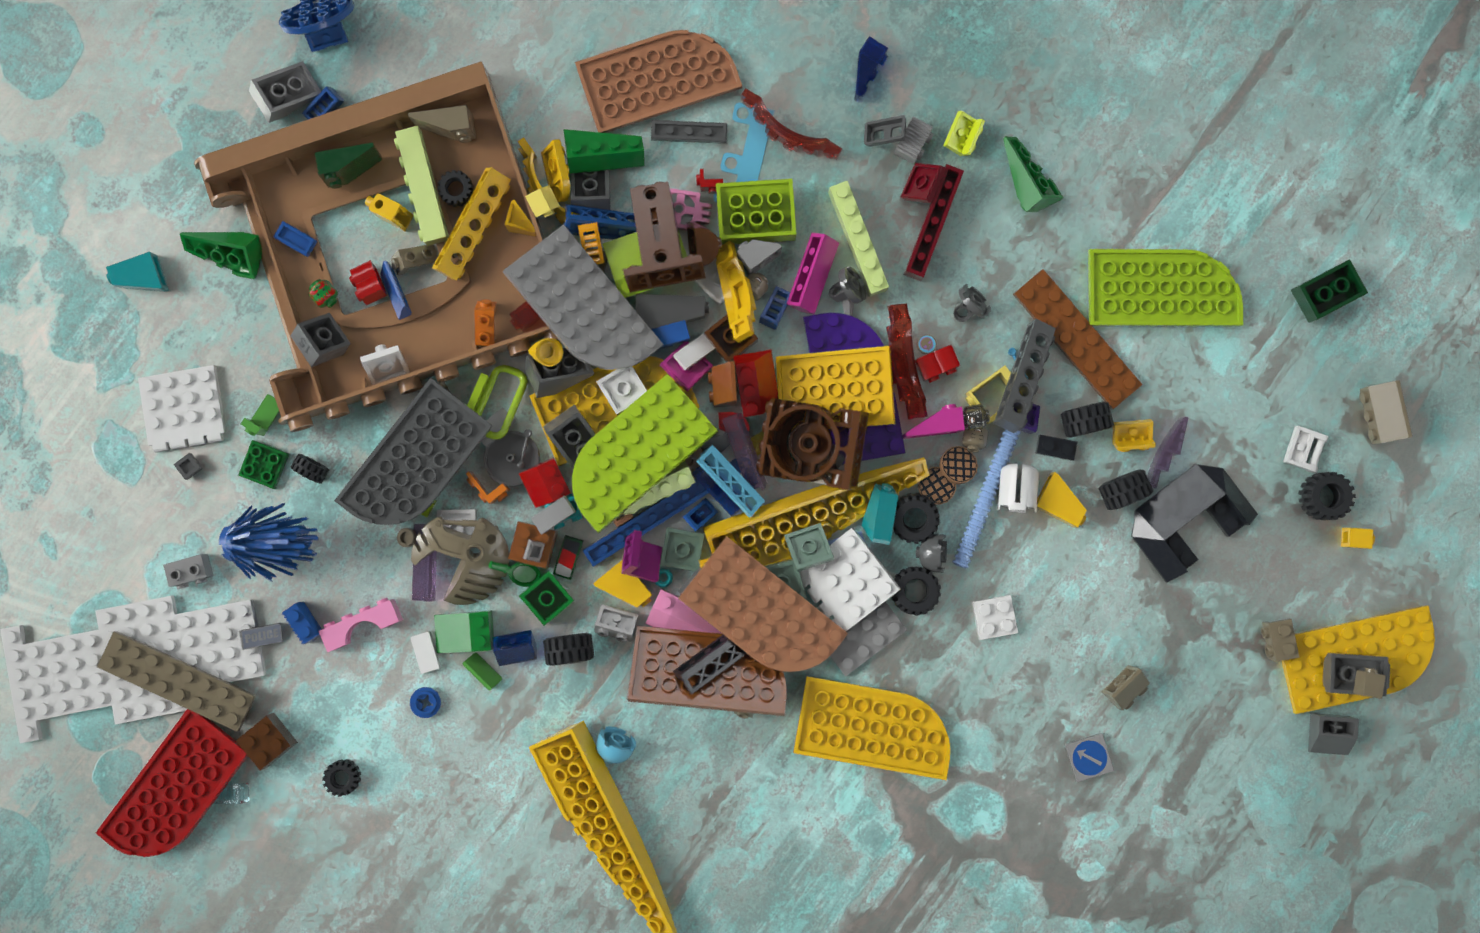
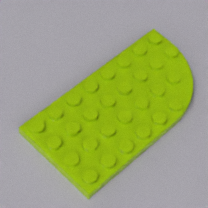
(1161, 289)
(637, 451)

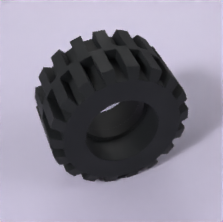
(1087, 419)
(1126, 489)
(1342, 496)
(916, 534)
(932, 591)
(568, 649)

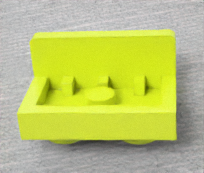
(964, 134)

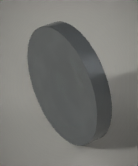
(505, 453)

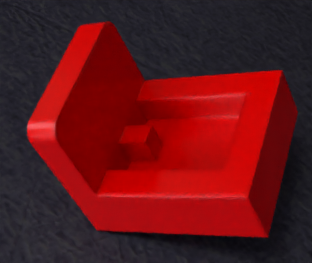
(707, 184)

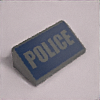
(261, 636)

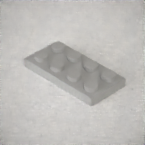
(867, 638)

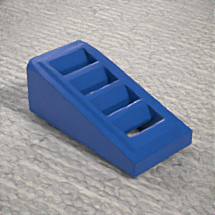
(318, 101)
(775, 319)

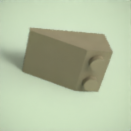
(449, 122)

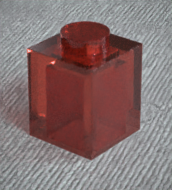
(523, 317)

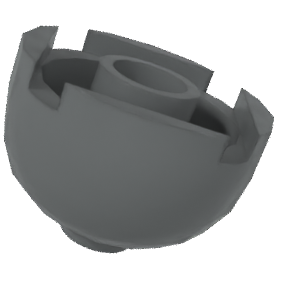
(933, 553)

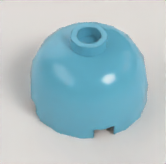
(614, 745)

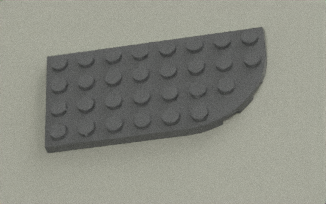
(414, 458)

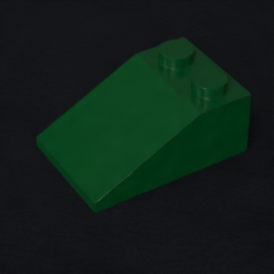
(345, 164)

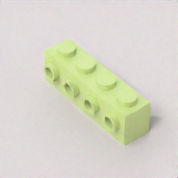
(676, 480)

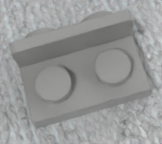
(615, 623)

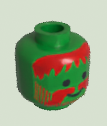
(323, 293)

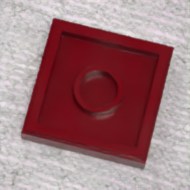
(923, 182)

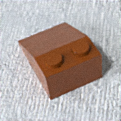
(723, 384)

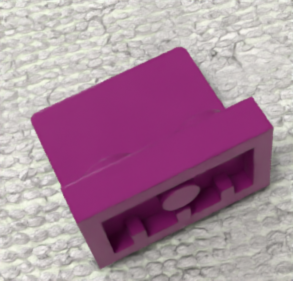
(641, 558)

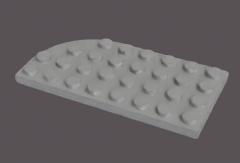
(581, 304)

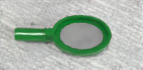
(520, 573)

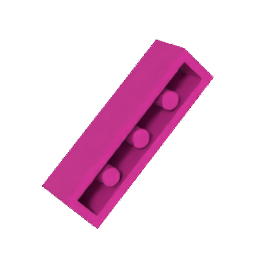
(813, 273)

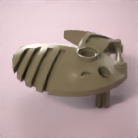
(473, 575)

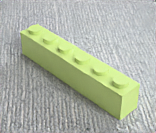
(422, 186)
(858, 239)

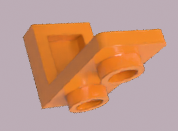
(485, 322)
(497, 494)

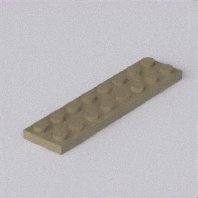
(176, 681)

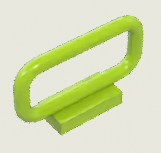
(483, 390)

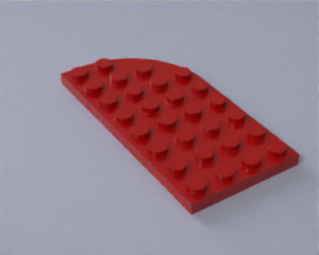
(173, 788)

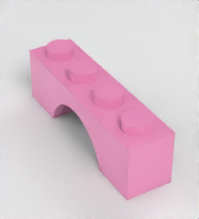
(339, 634)

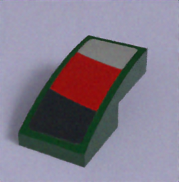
(568, 557)

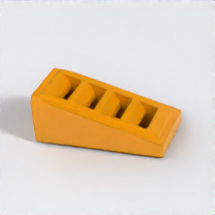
(596, 254)

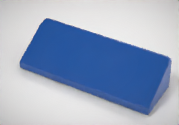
(394, 291)

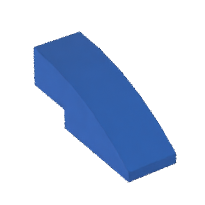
(672, 334)

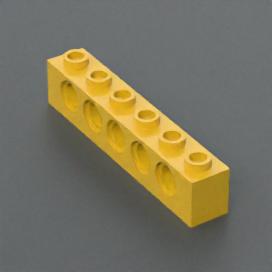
(462, 227)

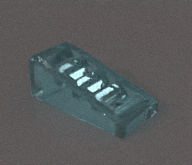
(240, 794)

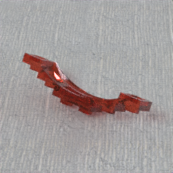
(789, 138)
(903, 362)

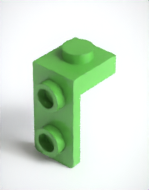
(262, 418)

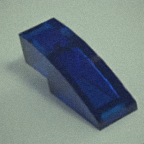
(716, 491)

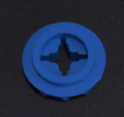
(417, 706)

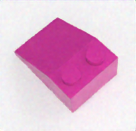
(945, 421)

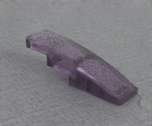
(1170, 446)

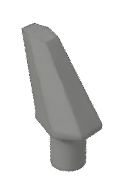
(848, 307)

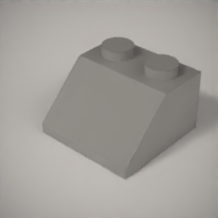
(757, 254)

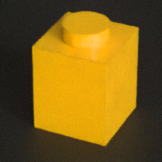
(1357, 538)

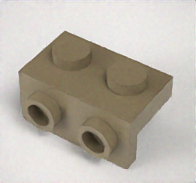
(1280, 640)

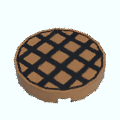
(958, 465)
(936, 487)

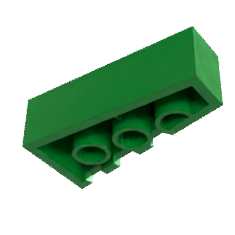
(602, 151)

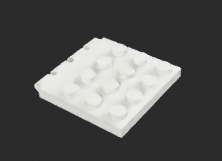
(182, 408)
(850, 583)

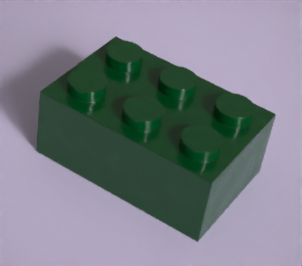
(1329, 291)

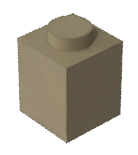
(1369, 683)

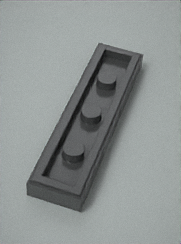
(688, 131)

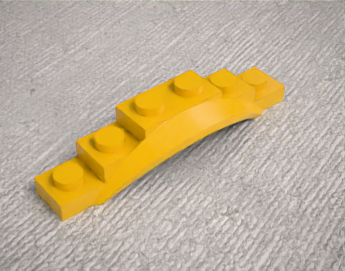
(527, 151)
(736, 292)

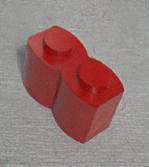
(367, 282)
(937, 363)

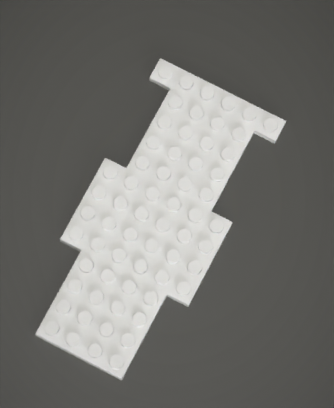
(63, 675)

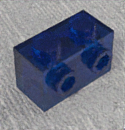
(514, 648)

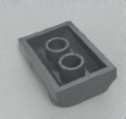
(1341, 670)

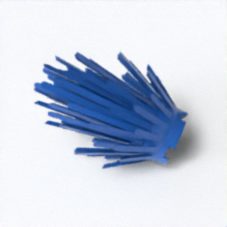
(266, 542)

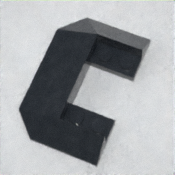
(1179, 503)

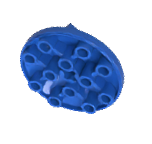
(318, 22)

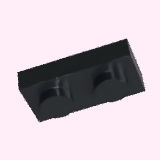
(1056, 447)

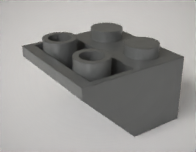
(1332, 733)

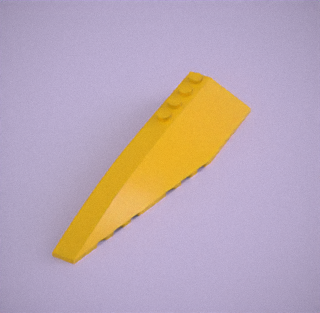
(832, 507)
(599, 814)

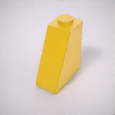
(1060, 502)
(624, 586)

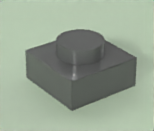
(188, 466)

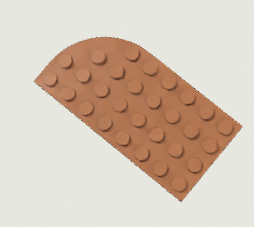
(655, 77)
(760, 611)

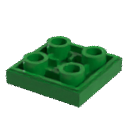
(263, 464)

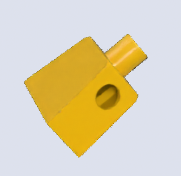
(389, 211)

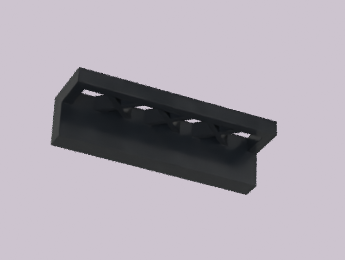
(703, 658)

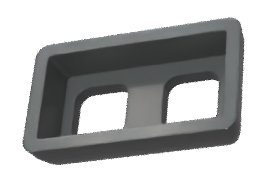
(887, 126)

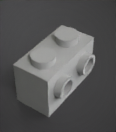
(188, 570)

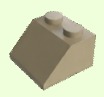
(1126, 687)

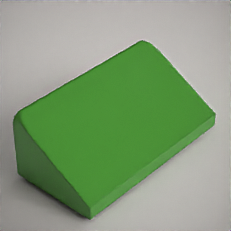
(482, 671)

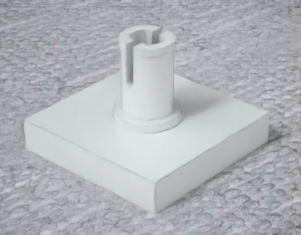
(384, 364)

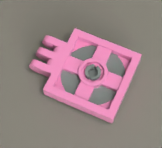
(689, 208)

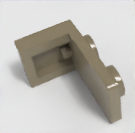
(413, 257)

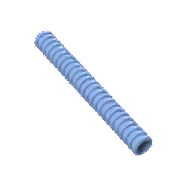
(985, 500)

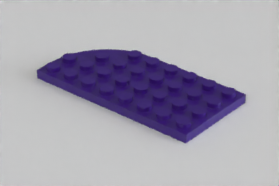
(844, 332)

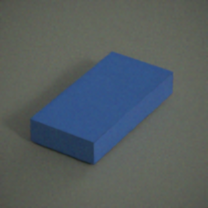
(295, 239)

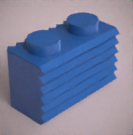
(302, 622)

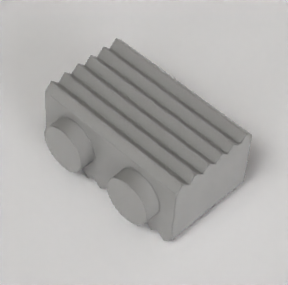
(916, 136)

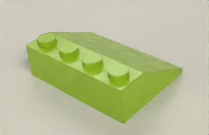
(756, 211)
(625, 253)

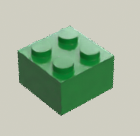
(546, 598)

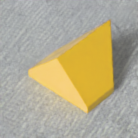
(518, 222)

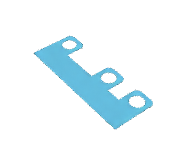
(750, 162)

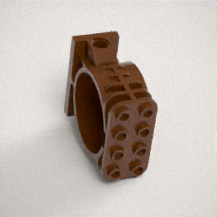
(775, 456)

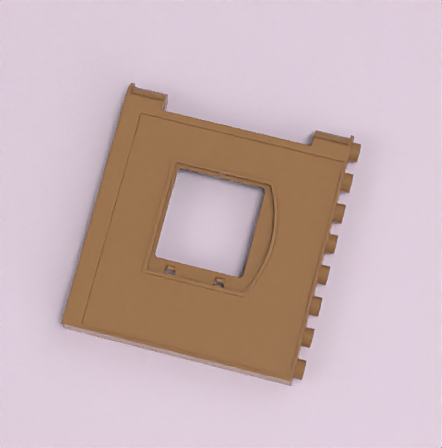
(280, 182)

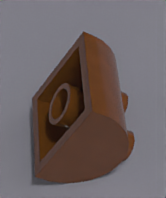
(702, 242)

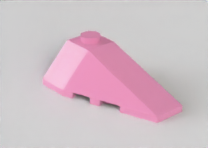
(673, 614)

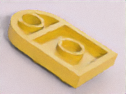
(556, 170)

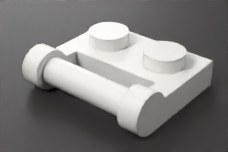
(1300, 447)

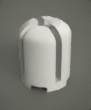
(1028, 492)

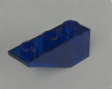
(869, 58)

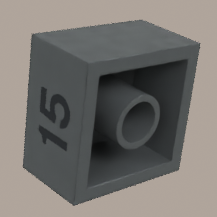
(320, 339)

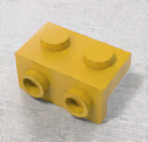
(1133, 435)

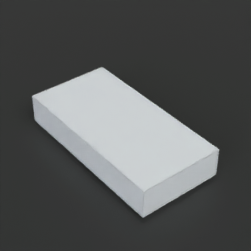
(694, 352)
(425, 652)

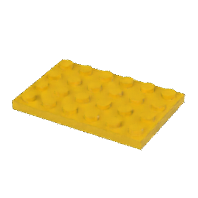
(839, 380)

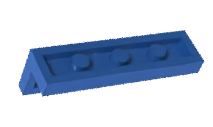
(607, 227)

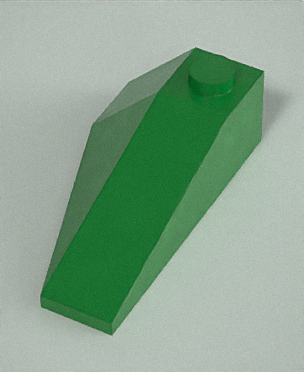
(232, 250)

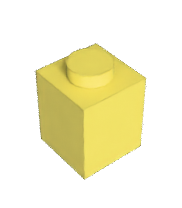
(542, 201)

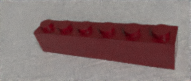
(933, 223)

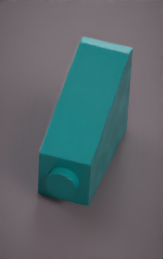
(138, 273)
(880, 514)

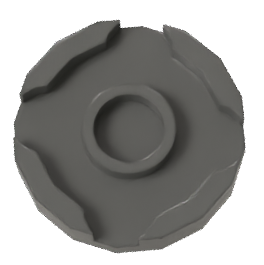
(849, 287)
(973, 302)

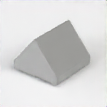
(533, 550)

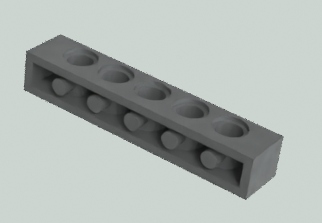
(1006, 416)

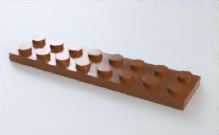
(1078, 339)

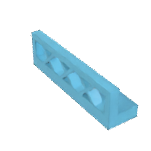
(732, 478)

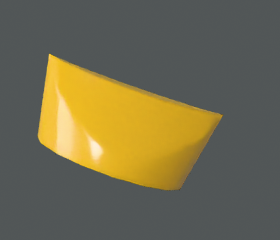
(547, 351)

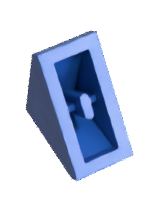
(700, 514)

